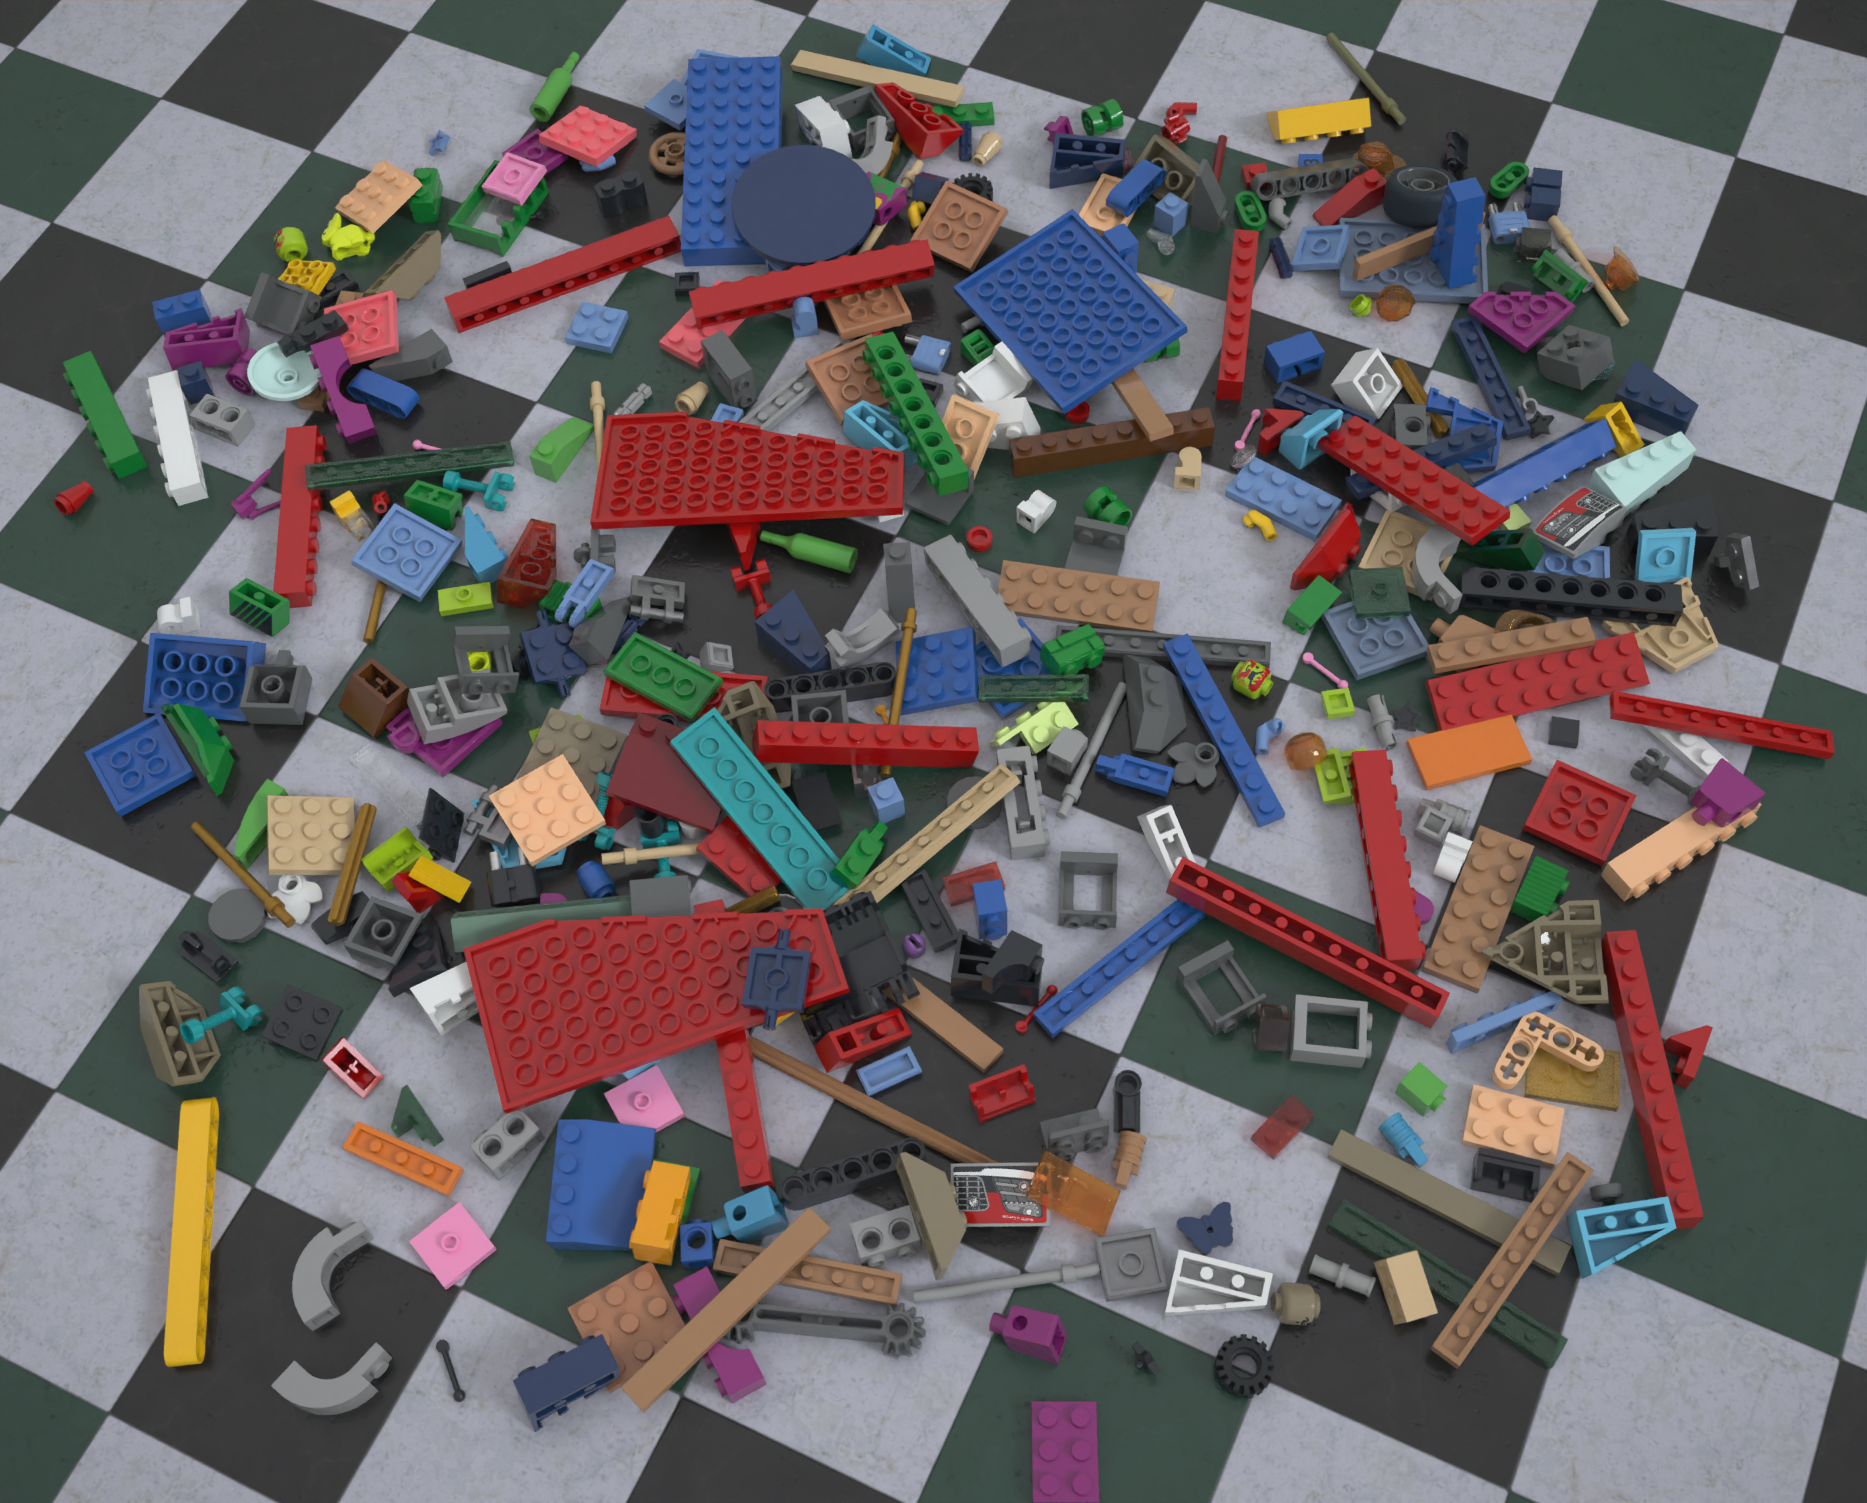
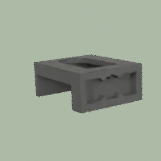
(483, 639)
(1088, 864)
(1222, 958)

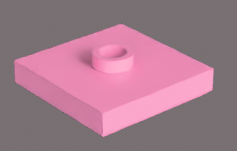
(514, 178)
(645, 1101)
(452, 1245)

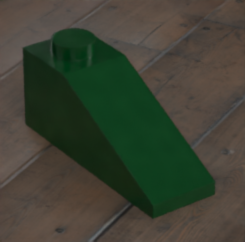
(1505, 549)

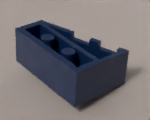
(1084, 159)
(1655, 402)
(793, 636)
(566, 1379)

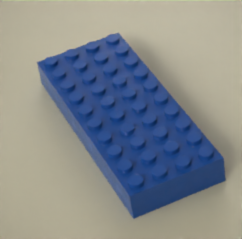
(729, 125)

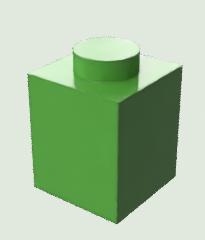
(1422, 1090)

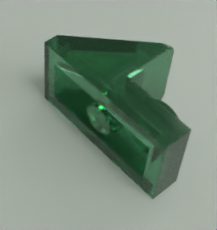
(411, 1115)

